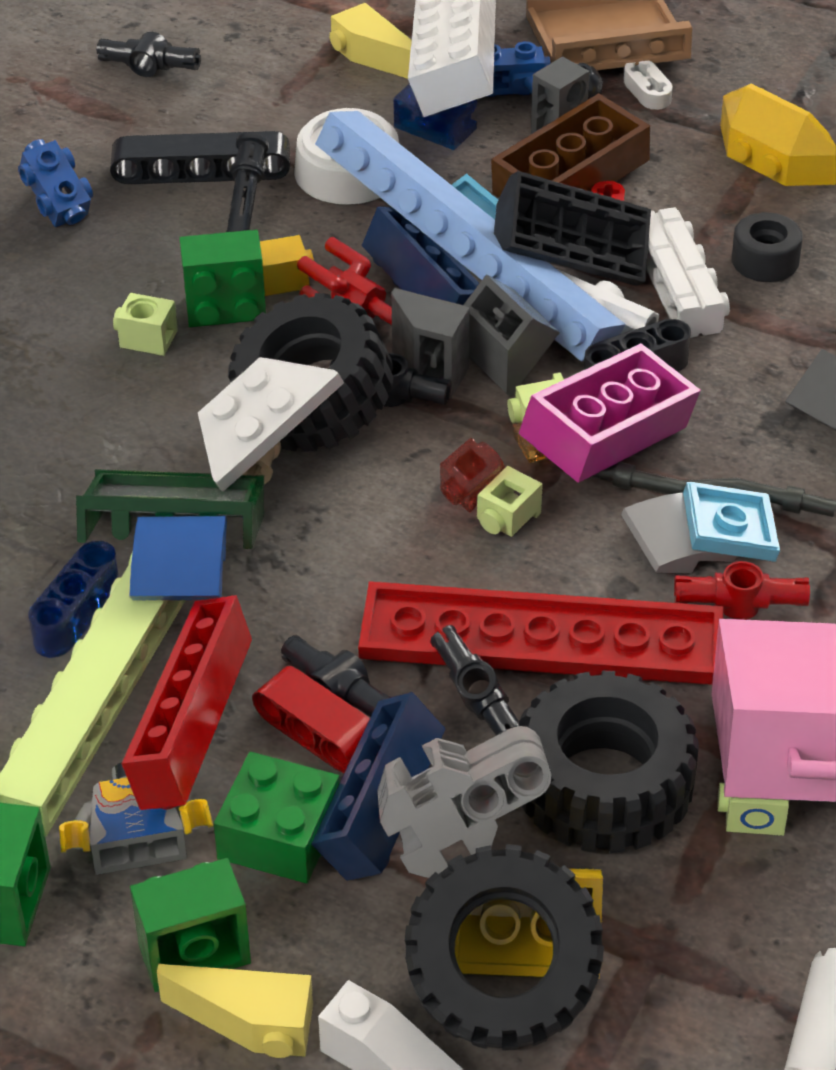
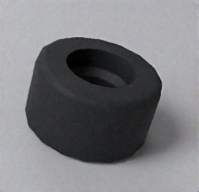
(766, 247)

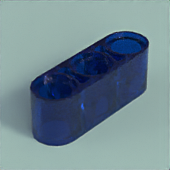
(72, 598)

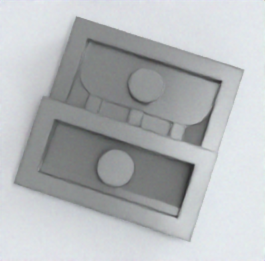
(664, 534)

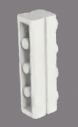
(681, 275)

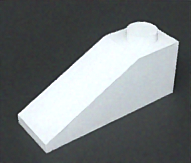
(375, 1036)

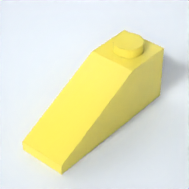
(370, 40)
(251, 1008)

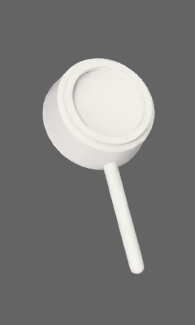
(322, 175)

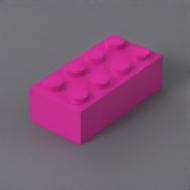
(608, 412)

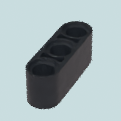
(666, 339)

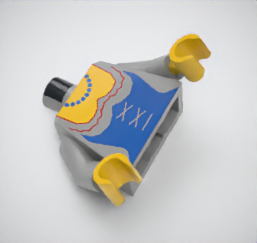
(124, 834)

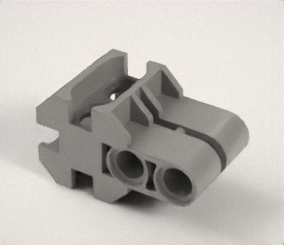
(460, 795)

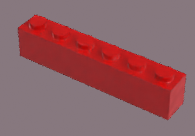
(187, 704)

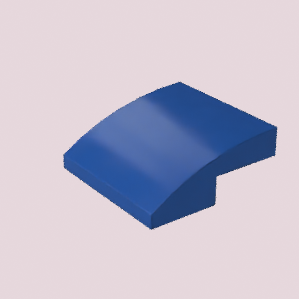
(178, 558)

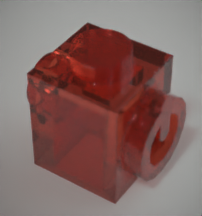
(469, 472)

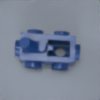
(516, 68)
(49, 170)

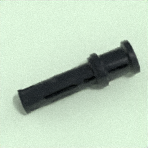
(247, 174)

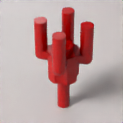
(348, 283)

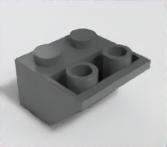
(506, 333)
(431, 335)

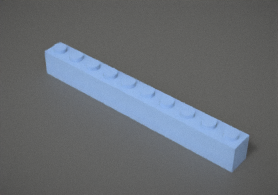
(462, 228)

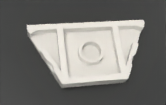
(260, 412)

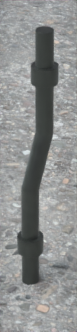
(792, 499)

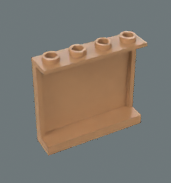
(609, 31)

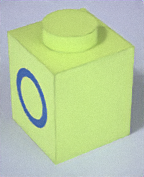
(753, 814)

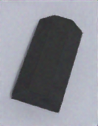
(573, 228)

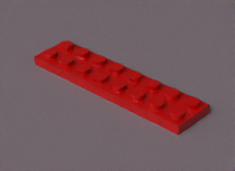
(543, 631)

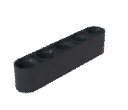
(190, 157)

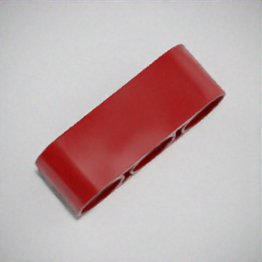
(311, 716)

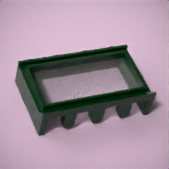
(167, 495)

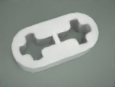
(648, 84)

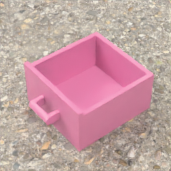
(776, 709)

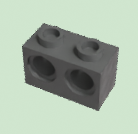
(557, 91)

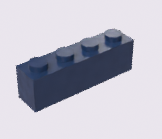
(415, 259)
(351, 828)

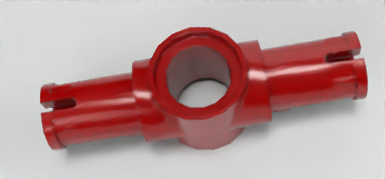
(742, 590)

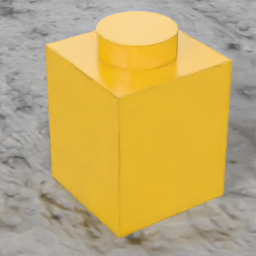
(280, 264)

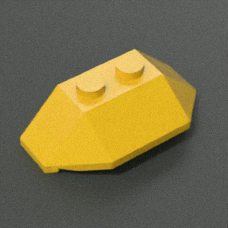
(777, 138)

